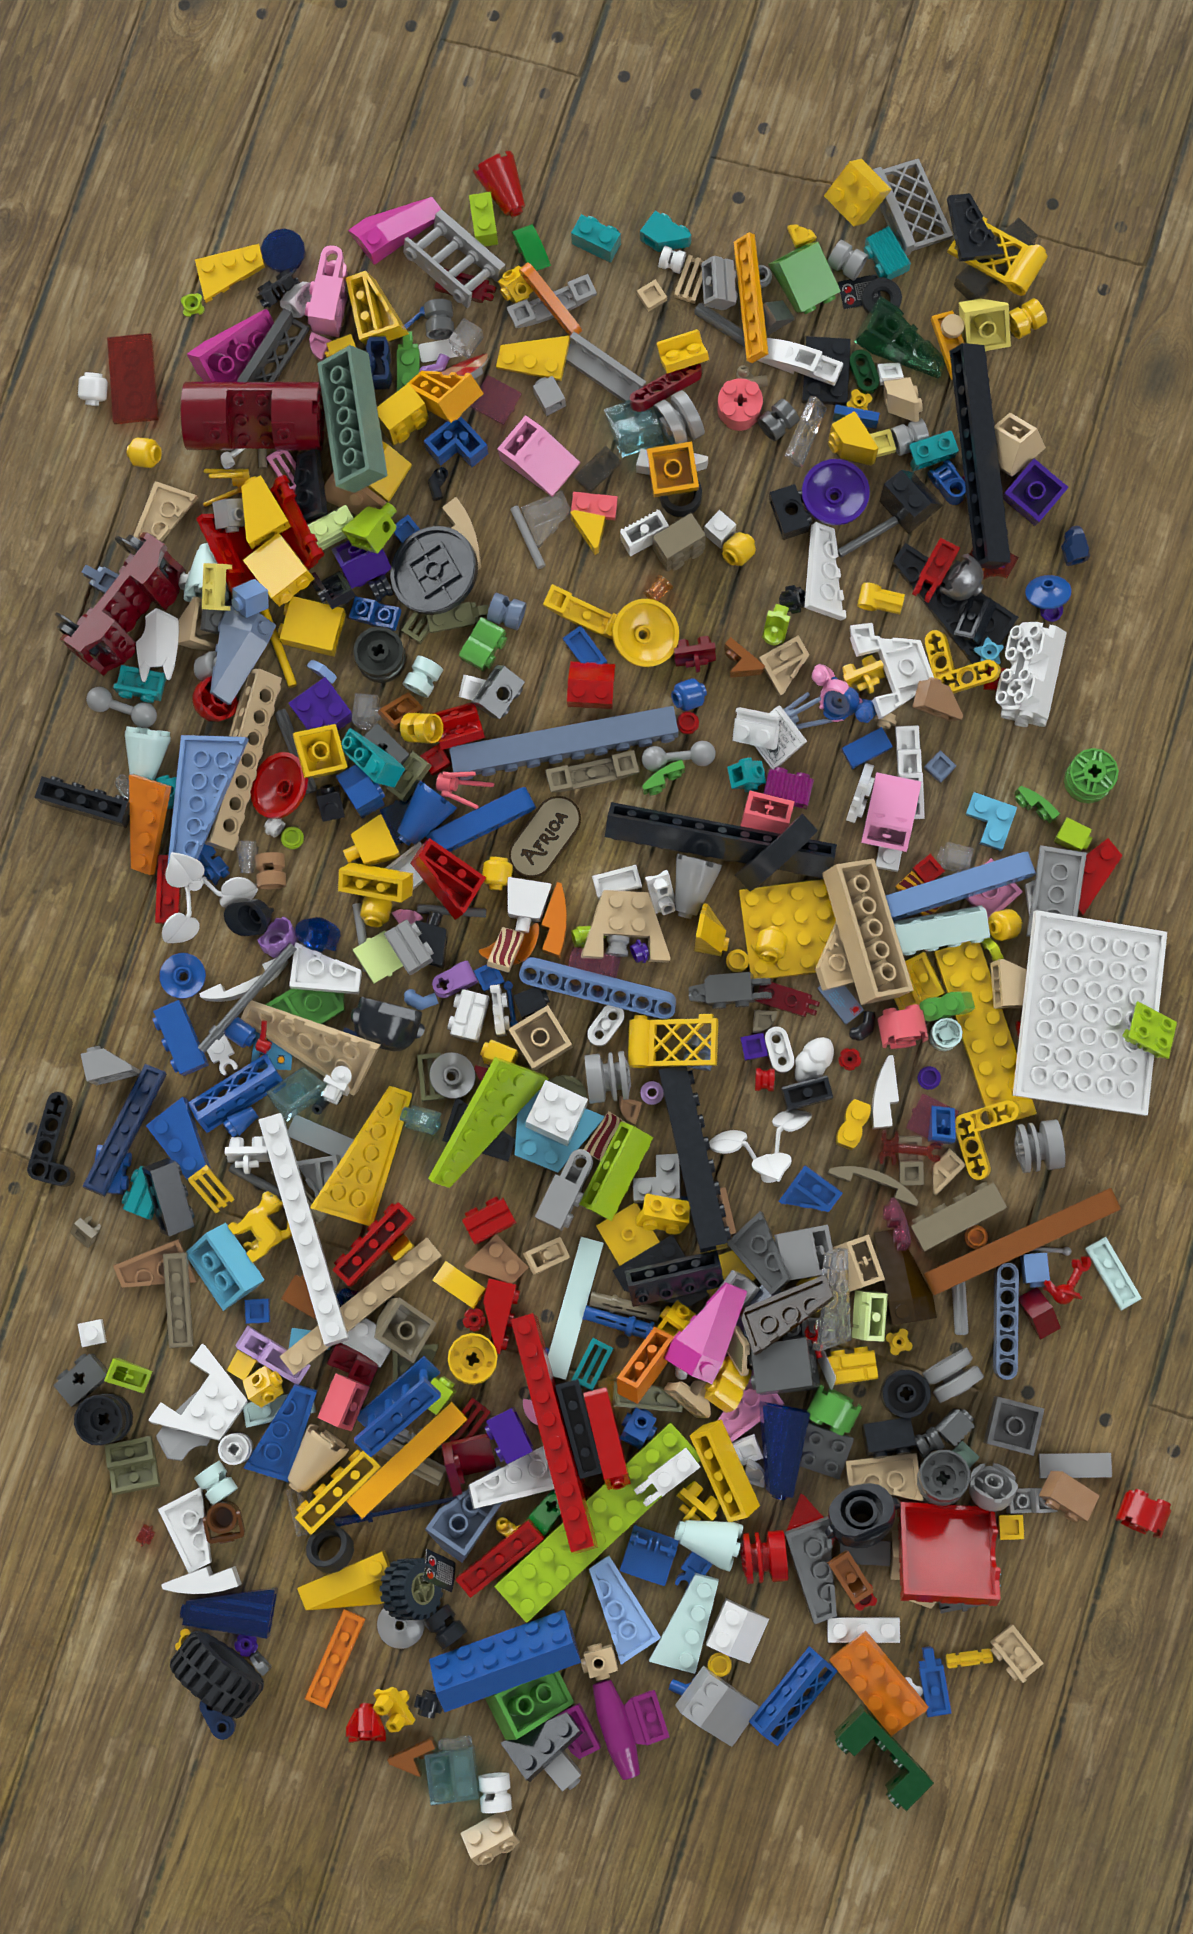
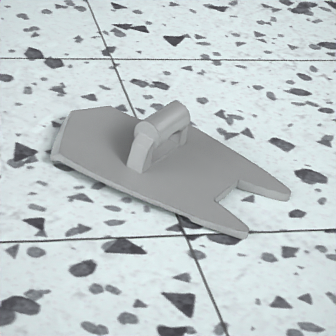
(178, 1442)

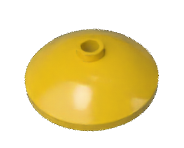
(659, 629)

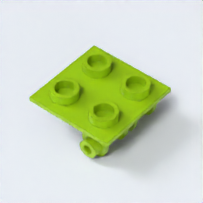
(1151, 1031)

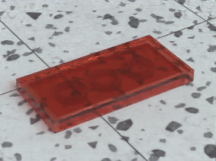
(132, 378)

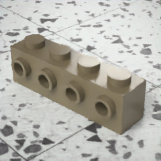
(958, 1216)

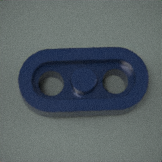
(213, 1720)

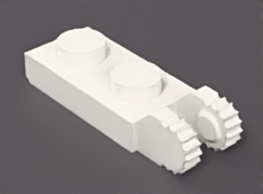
(669, 1475)

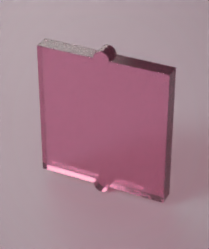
(497, 400)
(920, 1118)

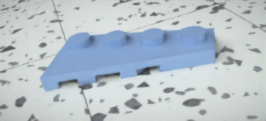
(625, 1617)

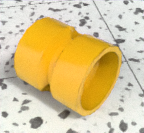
(1029, 316)
(421, 727)

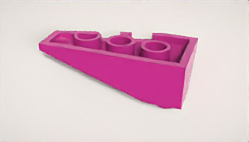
(387, 231)
(230, 351)
(706, 1338)

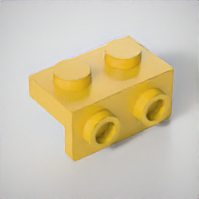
(663, 1214)

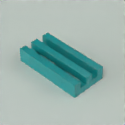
(601, 1345)

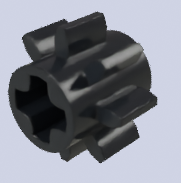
(793, 598)
(428, 1704)

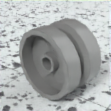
(679, 418)
(954, 1377)

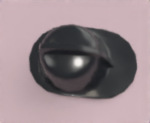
(248, 917)

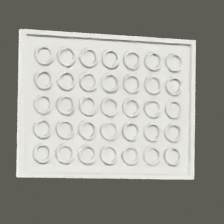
(1079, 1004)

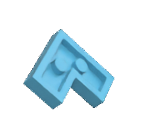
(998, 819)

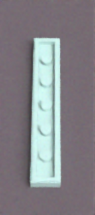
(574, 1306)

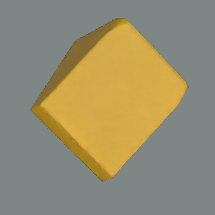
(400, 1247)
(242, 1365)

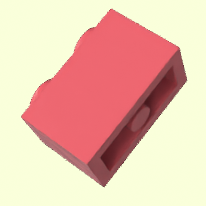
(343, 1402)

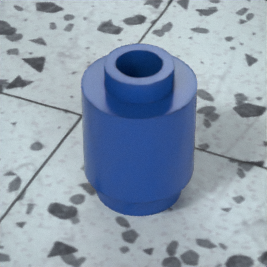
(241, 1033)

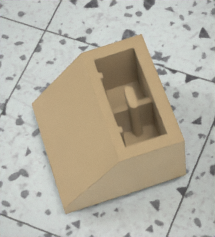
(1016, 443)
(862, 1263)

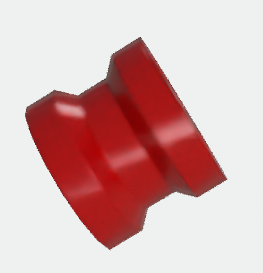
(764, 1079)

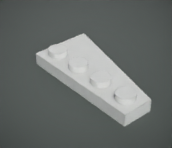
(823, 575)
(516, 1480)

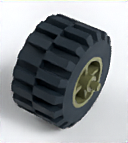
(407, 1593)

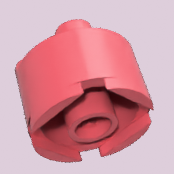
(744, 392)
(902, 1027)

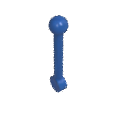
(415, 318)
(508, 986)

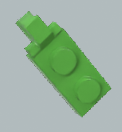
(407, 361)

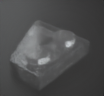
(545, 516)

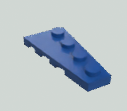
(283, 1437)

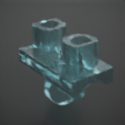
(421, 1119)

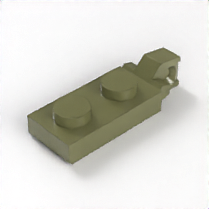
(461, 616)

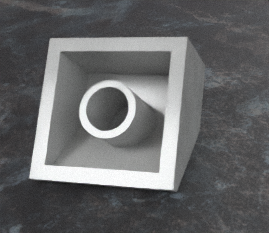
(105, 1067)

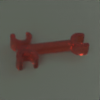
(891, 1147)

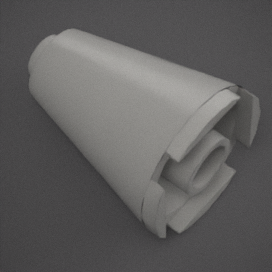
(693, 883)

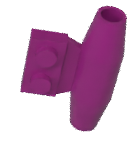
(627, 1725)

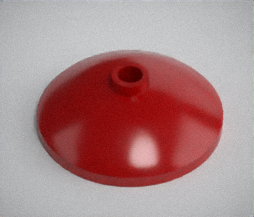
(278, 786)

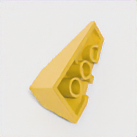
(349, 1587)

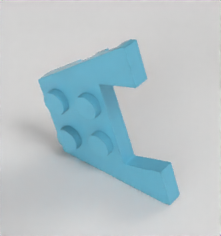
(546, 1151)

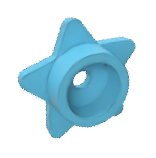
(989, 646)

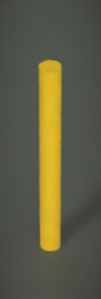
(279, 650)

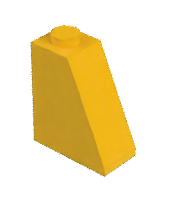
(261, 512)

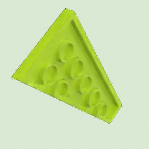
(495, 1103)

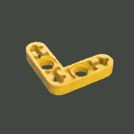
(949, 671)
(976, 1126)

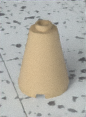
(315, 1457)

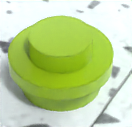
(292, 838)

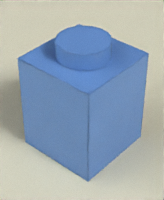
(250, 598)
(1035, 1269)

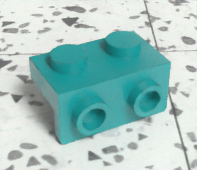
(131, 684)

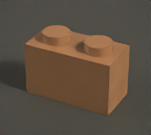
(1069, 1496)

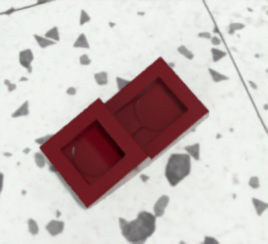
(354, 1362)

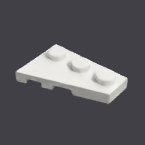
(321, 973)
(187, 1530)

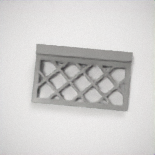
(895, 217)

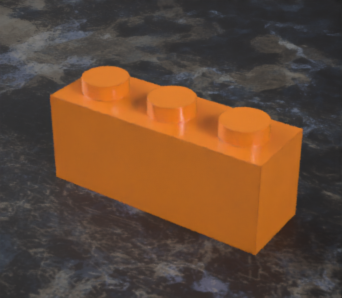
(644, 1366)

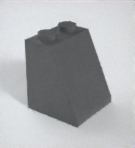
(785, 1367)

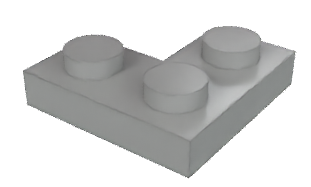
(665, 1184)

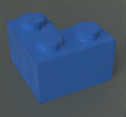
(456, 438)
(362, 792)

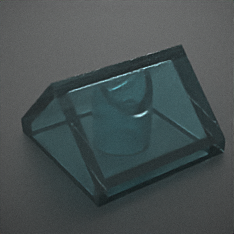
(296, 1093)

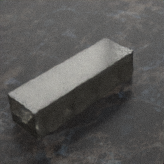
(976, 284)

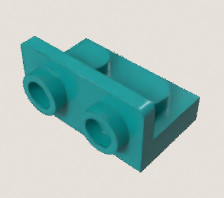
(933, 450)

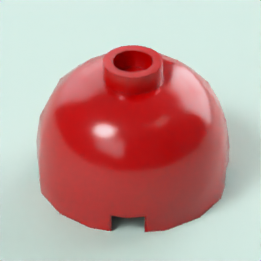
(209, 706)

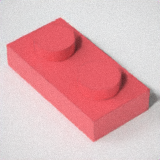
(595, 504)

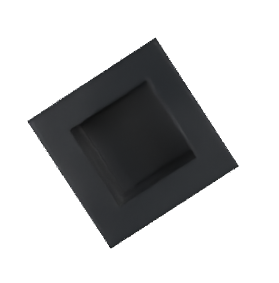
(531, 1001)

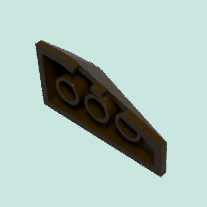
(907, 1290)

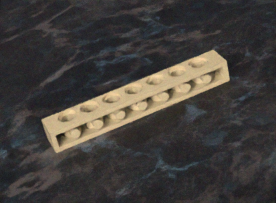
(246, 773)

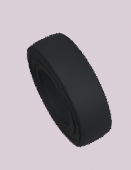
(881, 284)

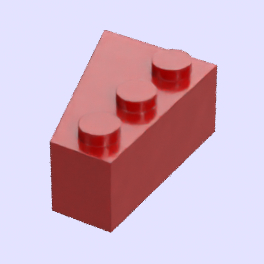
(447, 877)

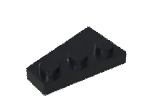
(310, 485)
(499, 1148)

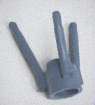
(792, 714)

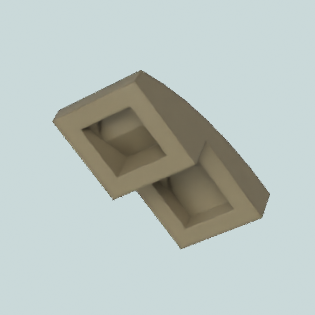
(910, 1165)

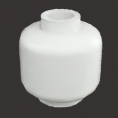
(92, 388)

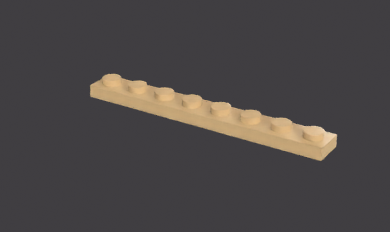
(365, 1302)

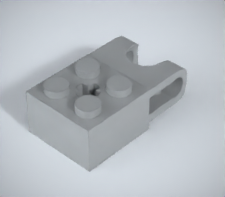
(565, 1192)

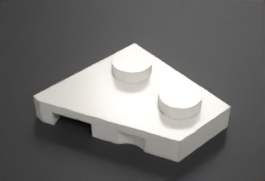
(499, 1002)

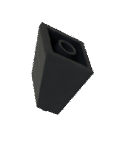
(909, 500)

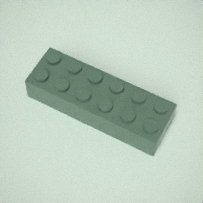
(352, 419)

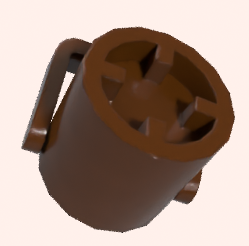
(222, 1519)

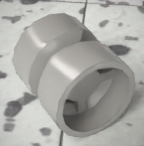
(848, 260)
(904, 436)

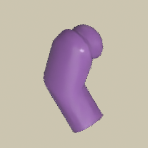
(439, 366)

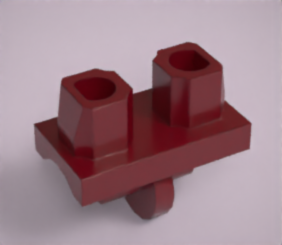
(695, 655)

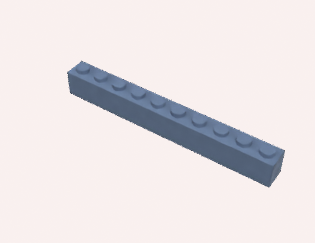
(565, 742)

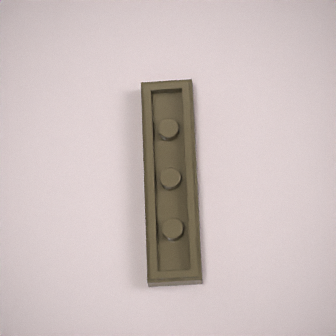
(178, 1300)

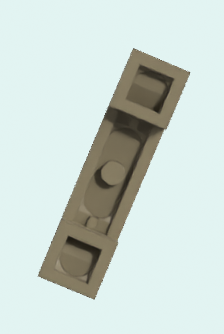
(592, 773)
(901, 1194)

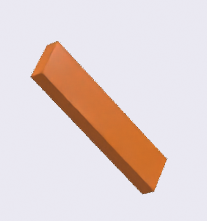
(335, 1658)

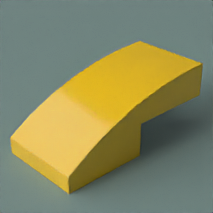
(459, 1284)

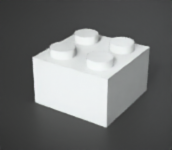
(556, 1113)

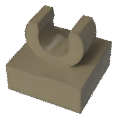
(84, 1232)

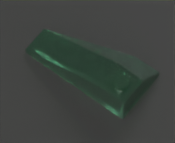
(893, 338)

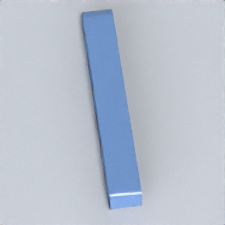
(960, 885)
(590, 979)

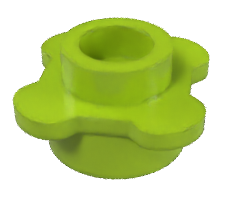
(192, 299)

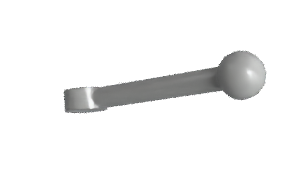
(1066, 1250)

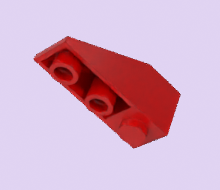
(498, 1306)

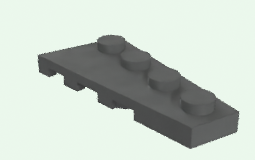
(810, 1554)

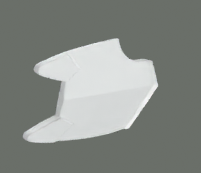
(158, 643)

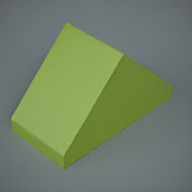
(128, 1375)

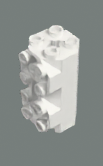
(1029, 684)

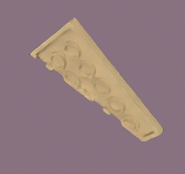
(314, 1043)

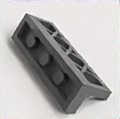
(268, 347)

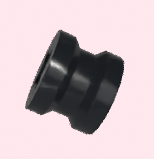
(380, 588)

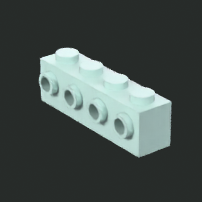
(942, 929)

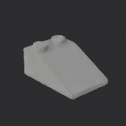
(716, 1706)

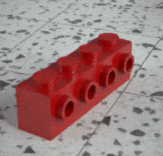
(374, 1244)

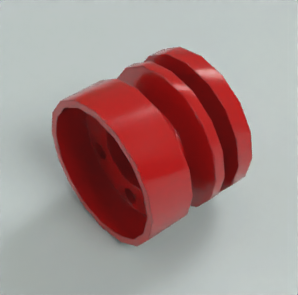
(764, 1557)

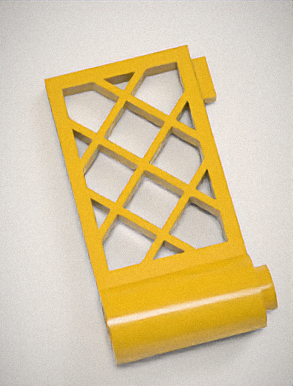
(1023, 269)
(643, 1038)

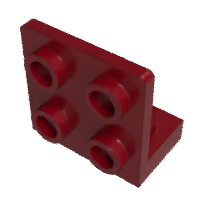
(467, 1457)

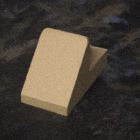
(546, 1255)
(690, 1397)

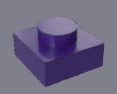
(753, 1046)

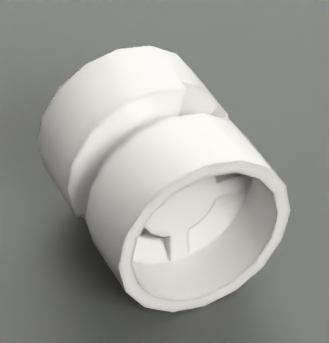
(235, 1448)
(494, 1790)

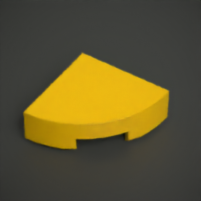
(800, 235)

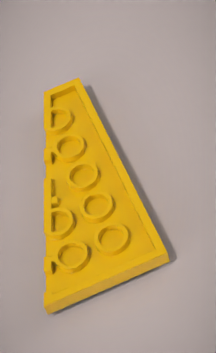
(361, 1175)

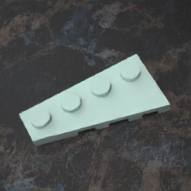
(685, 1633)

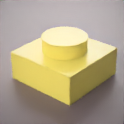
(884, 442)

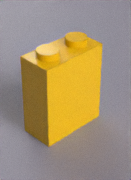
(279, 569)
(311, 626)

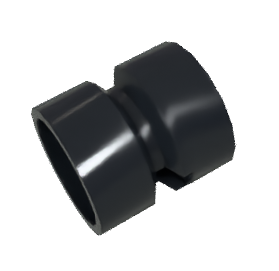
(445, 1626)

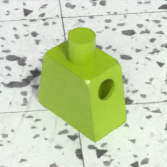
(371, 528)

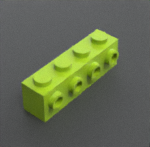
(616, 1171)

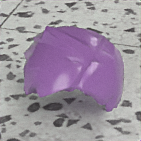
(277, 937)

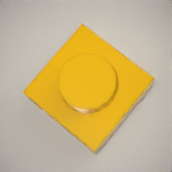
(1011, 1527)

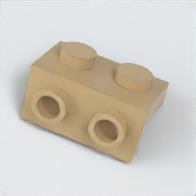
(1016, 1653)
(489, 1838)

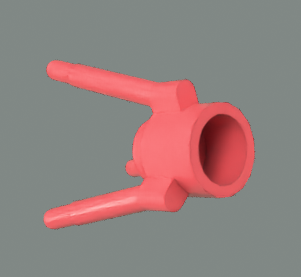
(448, 783)

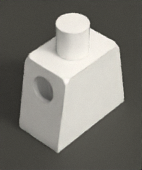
(527, 901)

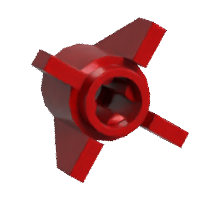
(365, 1725)

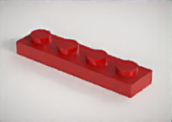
(499, 1558)

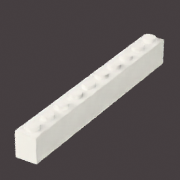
(303, 1230)

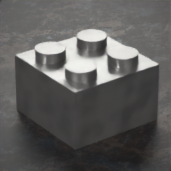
(1013, 1425)

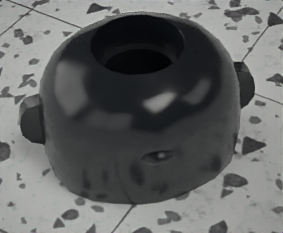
(387, 1024)
(861, 1499)

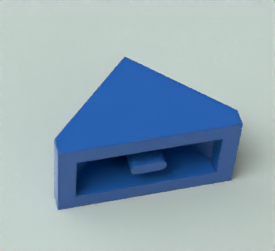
(942, 1125)

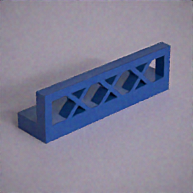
(238, 1096)
(790, 1694)

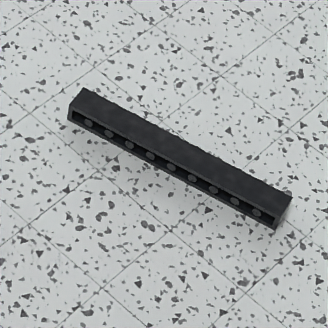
(980, 456)
(710, 838)

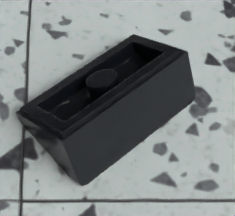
(975, 618)

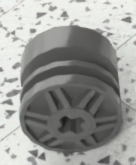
(950, 1466)

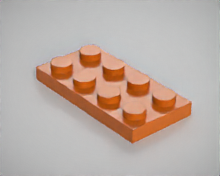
(878, 1683)

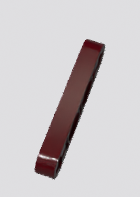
(646, 397)

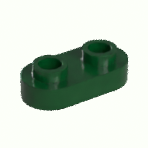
(864, 373)

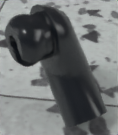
(436, 481)

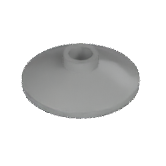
(458, 1066)
(395, 1637)

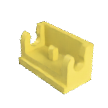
(214, 586)

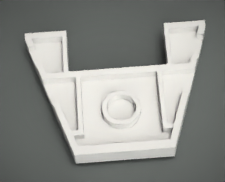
(903, 664)
(212, 1407)

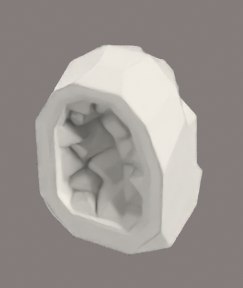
(296, 299)

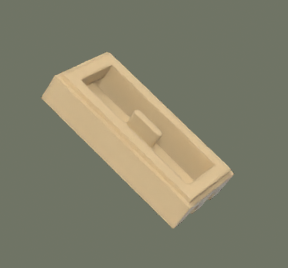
(697, 262)

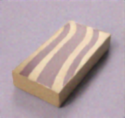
(505, 949)
(602, 1136)

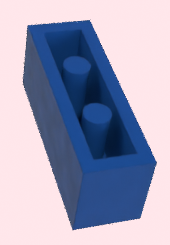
(179, 1038)

